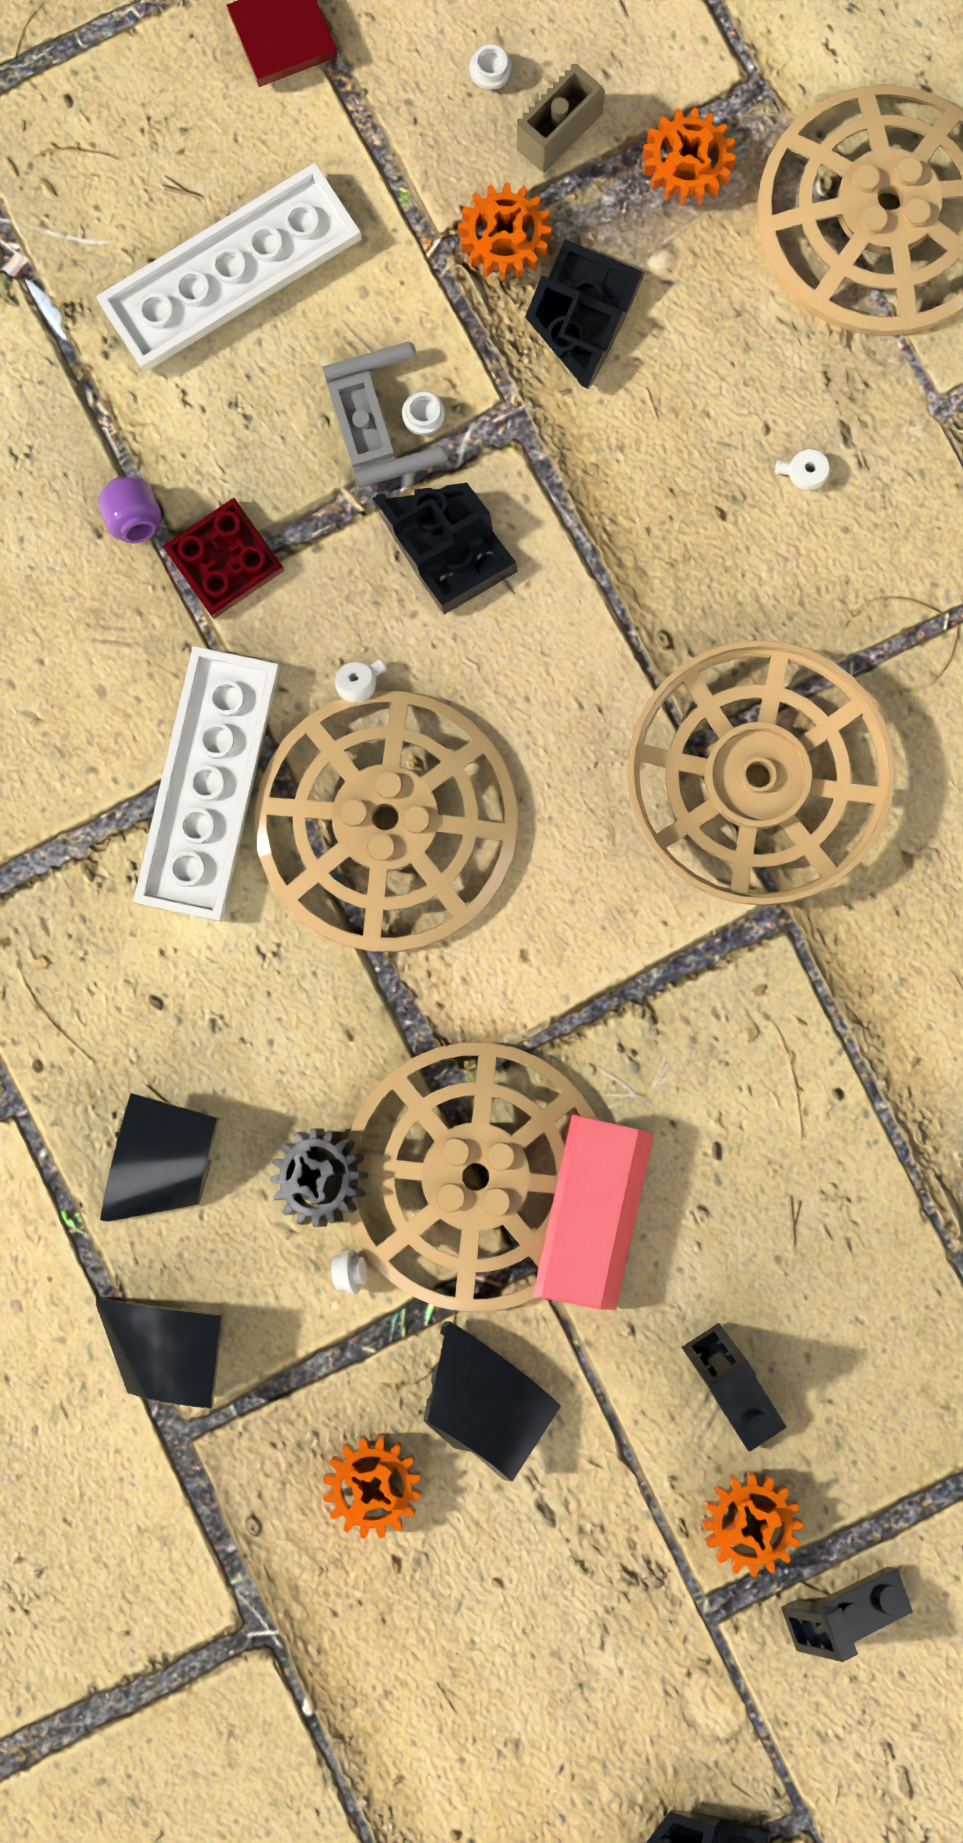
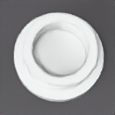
(490, 67)
(423, 413)
(348, 1271)

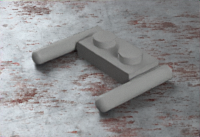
(363, 420)

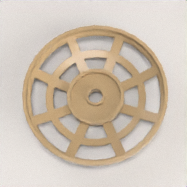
(861, 215)
(775, 750)
(393, 848)
(444, 1166)

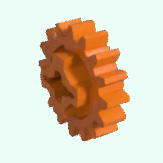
(693, 172)
(505, 213)
(355, 1473)
(735, 1530)

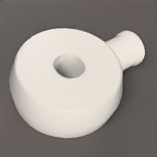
(796, 469)
(357, 680)

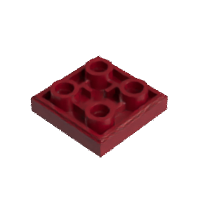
(281, 36)
(223, 558)

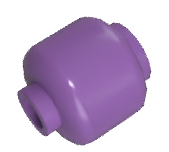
(129, 509)

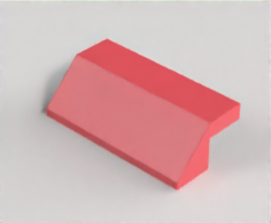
(593, 1214)

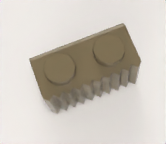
(559, 117)

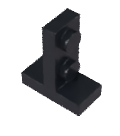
(734, 1386)
(848, 1615)

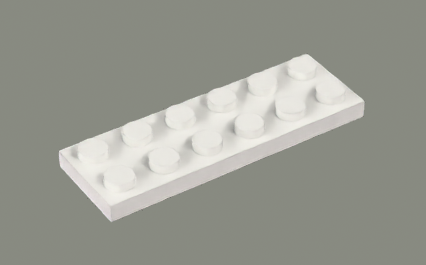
(229, 267)
(206, 784)

